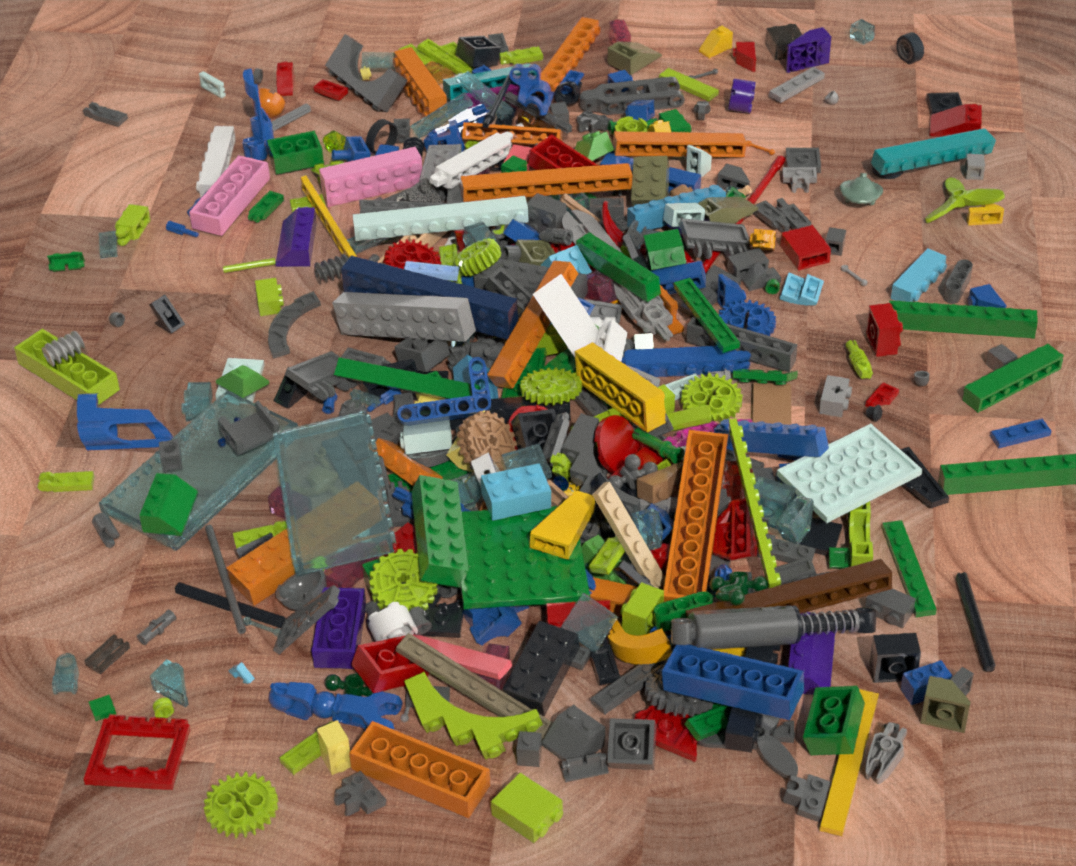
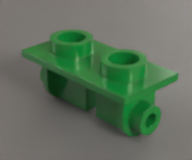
(74, 260)

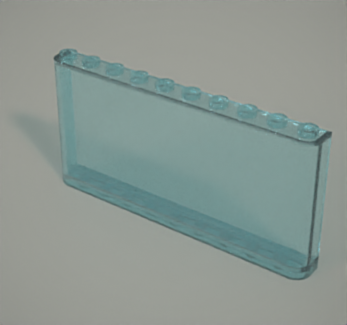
(206, 466)
(333, 493)

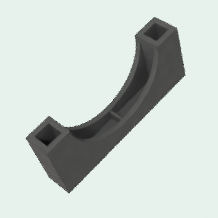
(380, 92)

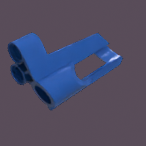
(529, 85)
(260, 124)
(99, 425)

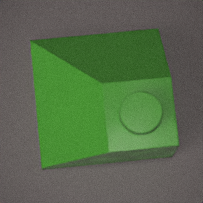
(242, 381)

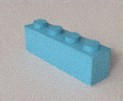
(919, 276)

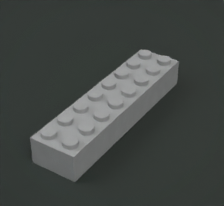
(404, 316)

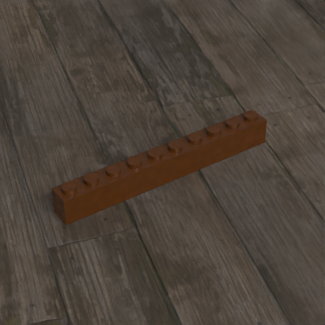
(818, 590)

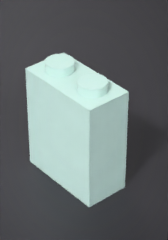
(426, 437)

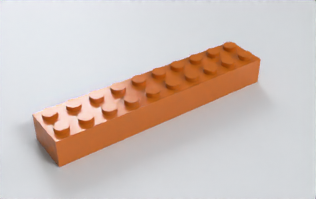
(696, 514)

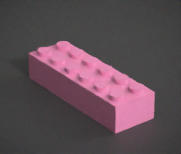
(370, 176)
(229, 195)

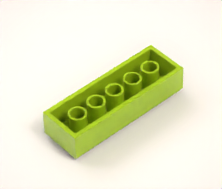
(72, 376)

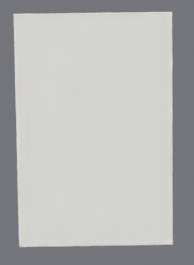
(567, 314)

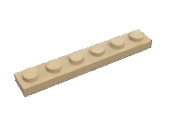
(628, 534)

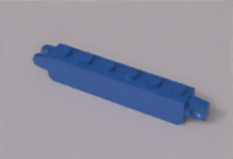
(685, 360)

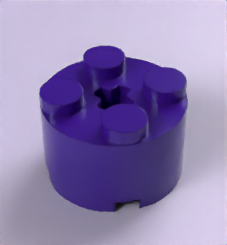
(741, 95)

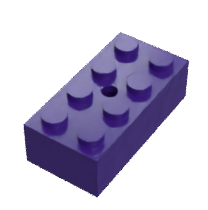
(340, 630)

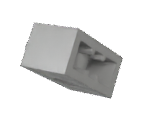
(835, 396)

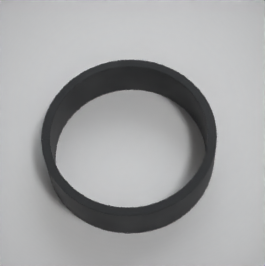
(371, 135)

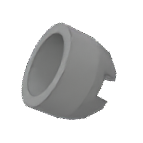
(832, 98)

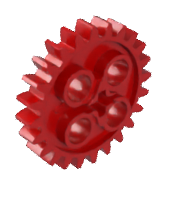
(410, 251)

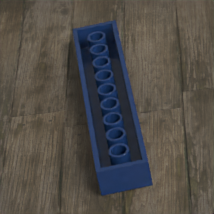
(491, 311)

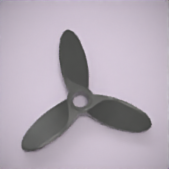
(768, 748)

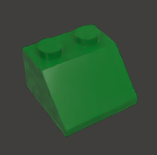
(664, 249)

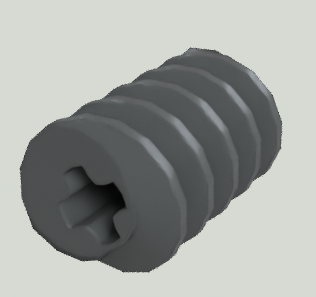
(329, 268)

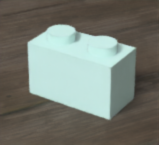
(676, 211)

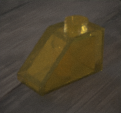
(439, 72)

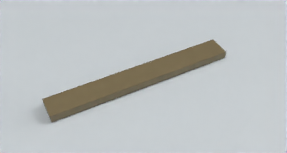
(465, 680)

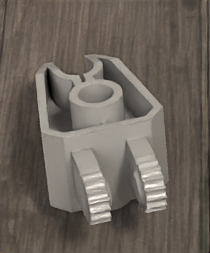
(885, 753)

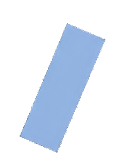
(435, 270)

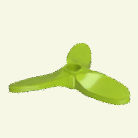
(960, 198)

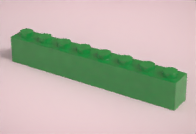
(966, 319)
(1008, 474)

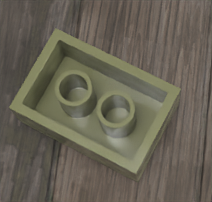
(649, 179)

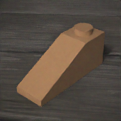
(659, 484)

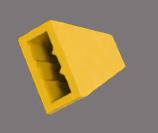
(564, 526)

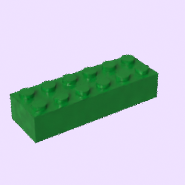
(439, 531)

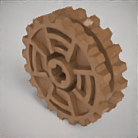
(483, 435)

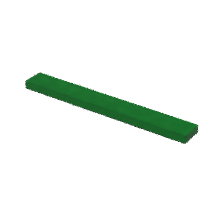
(402, 379)

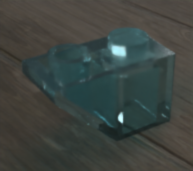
(197, 399)

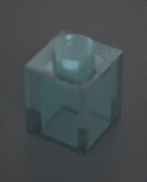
(862, 31)

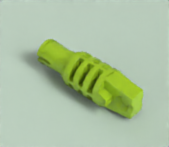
(859, 360)

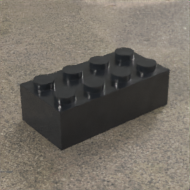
(542, 666)

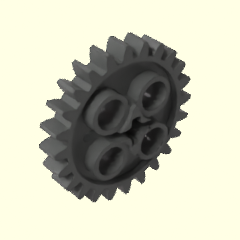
(672, 701)

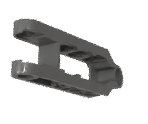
(654, 89)

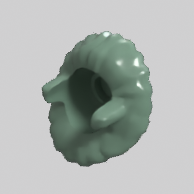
(861, 190)

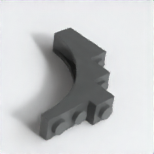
(579, 450)

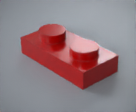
(330, 89)

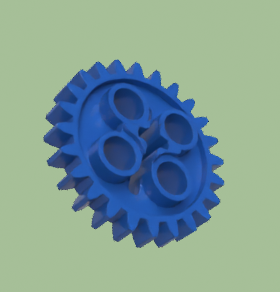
(759, 320)

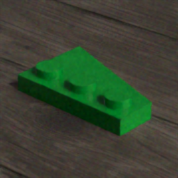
(762, 377)

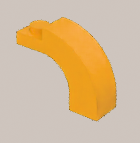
(639, 649)

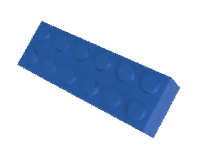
(733, 681)

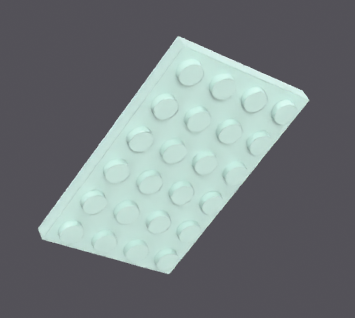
(850, 472)

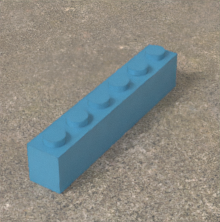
(652, 213)

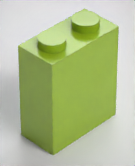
(527, 807)

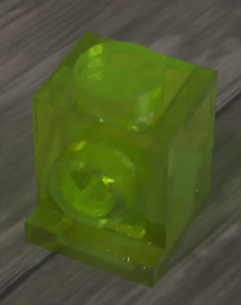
(334, 141)

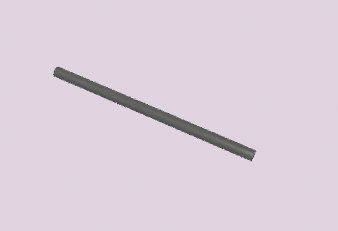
(225, 579)

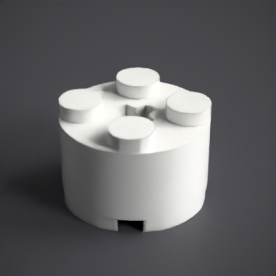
(391, 622)

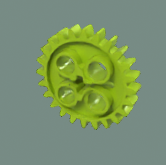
(551, 386)
(701, 391)
(231, 815)

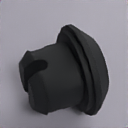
(874, 412)

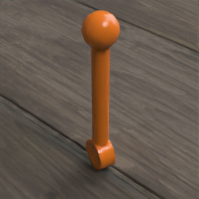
(770, 151)

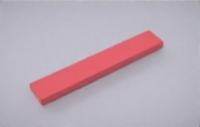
(470, 659)

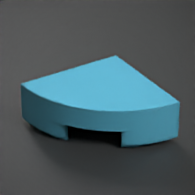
(241, 671)

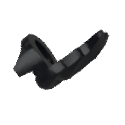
(569, 98)

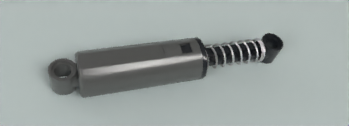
(764, 626)

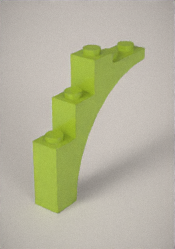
(464, 726)

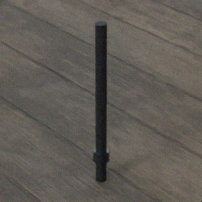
(490, 116)

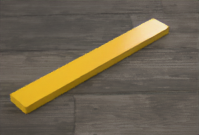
(326, 218)
(847, 773)

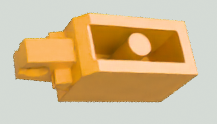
(763, 239)

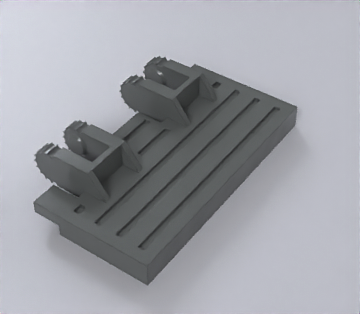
(721, 236)
(318, 376)

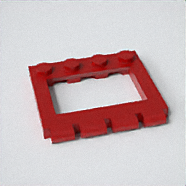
(140, 777)

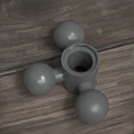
(631, 472)

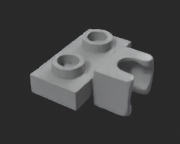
(799, 177)

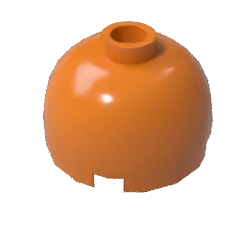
(271, 103)

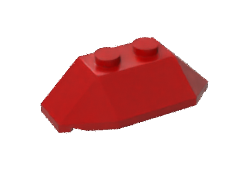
(735, 533)

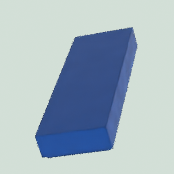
(1020, 433)

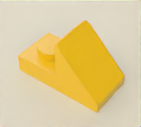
(985, 215)

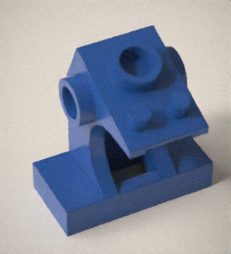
(452, 136)

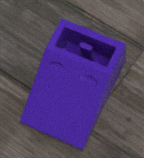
(809, 50)

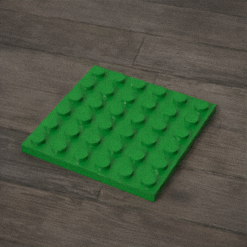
(509, 571)

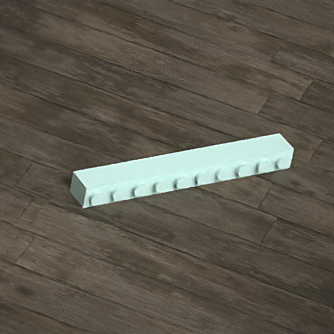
(439, 218)

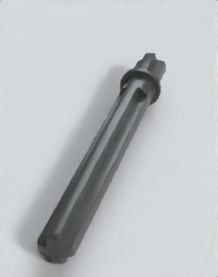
(557, 123)

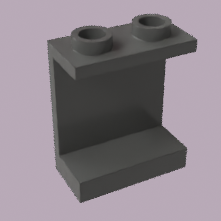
(249, 431)

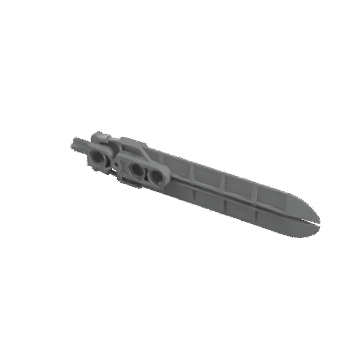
(654, 314)

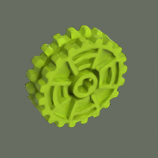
(388, 579)

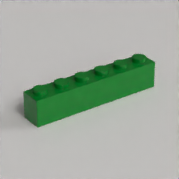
(619, 267)
(1012, 378)

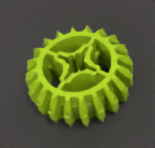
(478, 257)

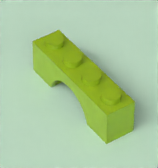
(859, 535)

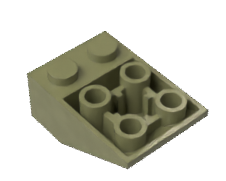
(631, 56)
(727, 209)

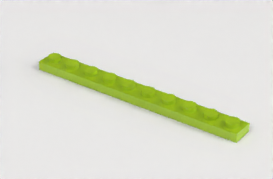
(752, 496)

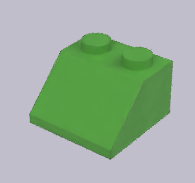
(594, 145)

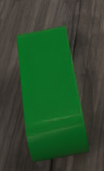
(677, 608)

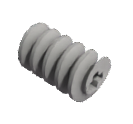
(62, 347)

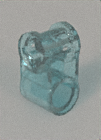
(65, 675)

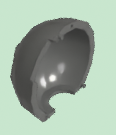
(301, 589)

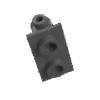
(578, 769)

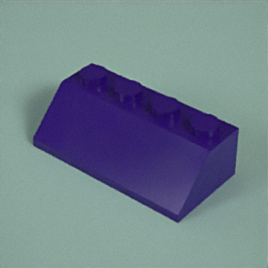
(297, 239)
(815, 658)

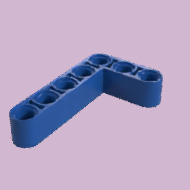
(453, 403)

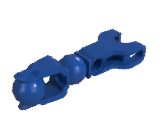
(303, 700)

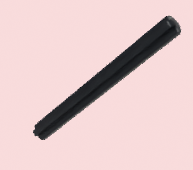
(222, 602)
(975, 622)

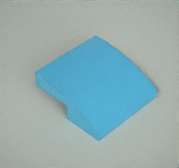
(801, 290)

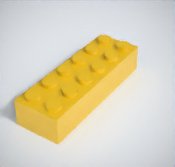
(620, 387)

